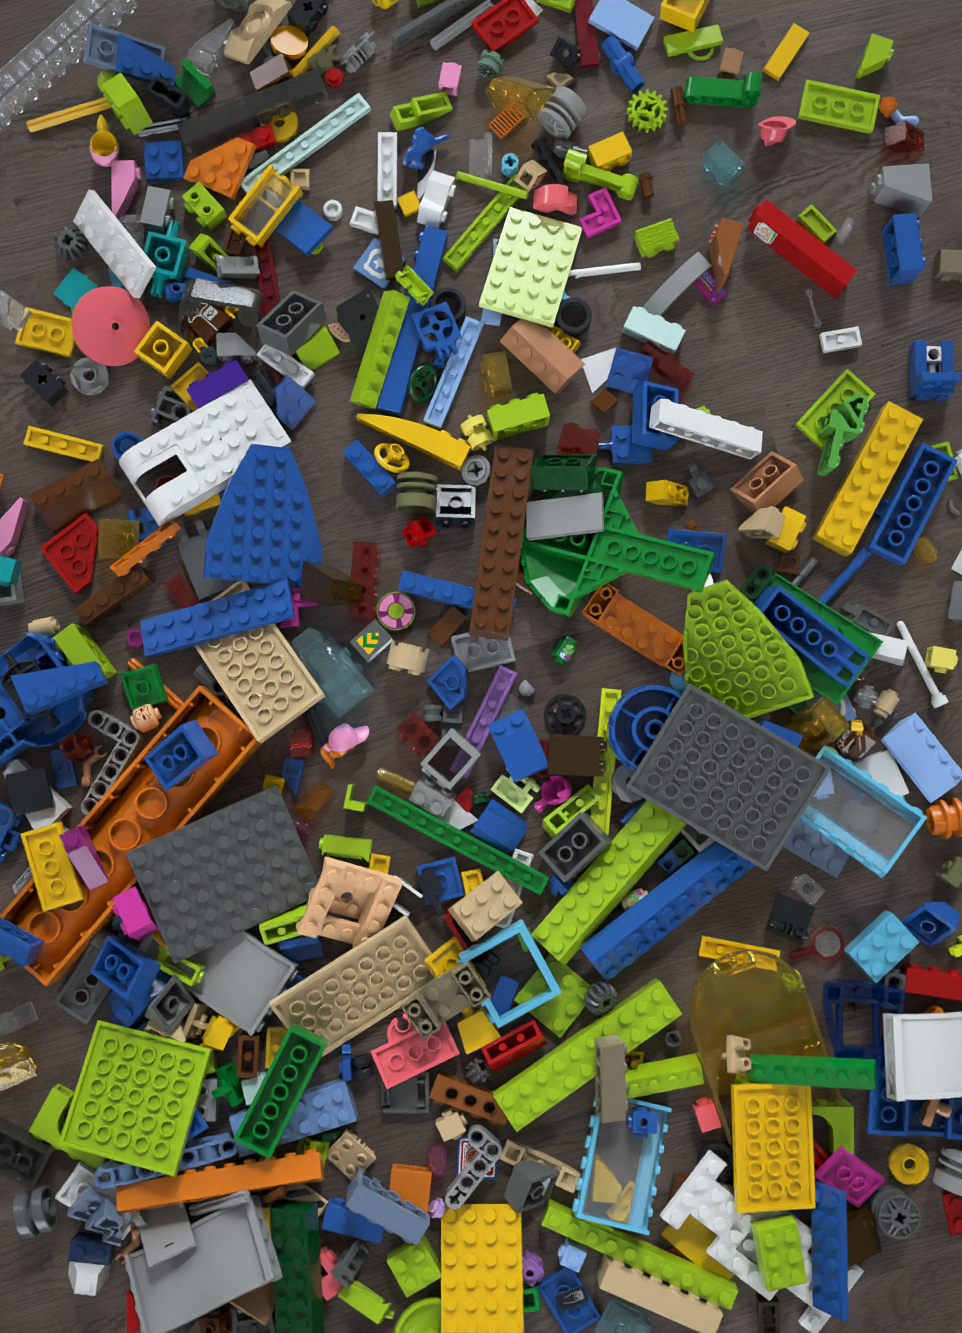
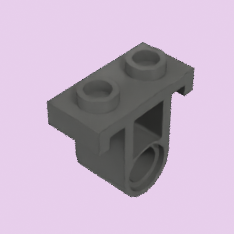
(167, 408)

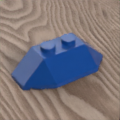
(131, 1013)

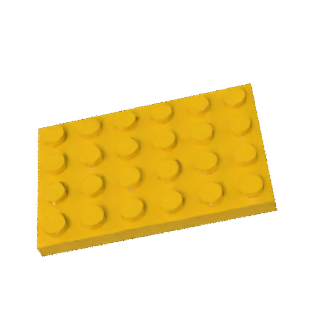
(772, 1147)
(482, 1269)

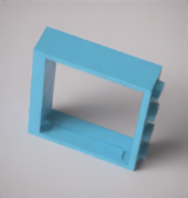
(493, 940)

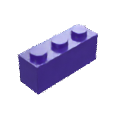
(216, 383)

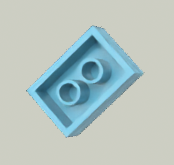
(880, 946)

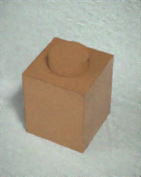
(730, 64)

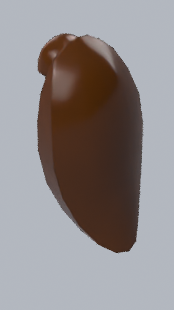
(272, 1195)

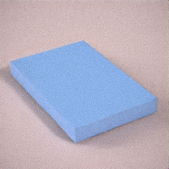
(621, 20)

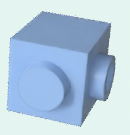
(572, 1254)

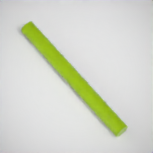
(492, 185)

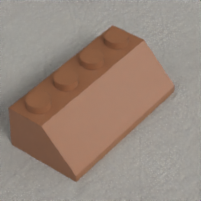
(543, 354)

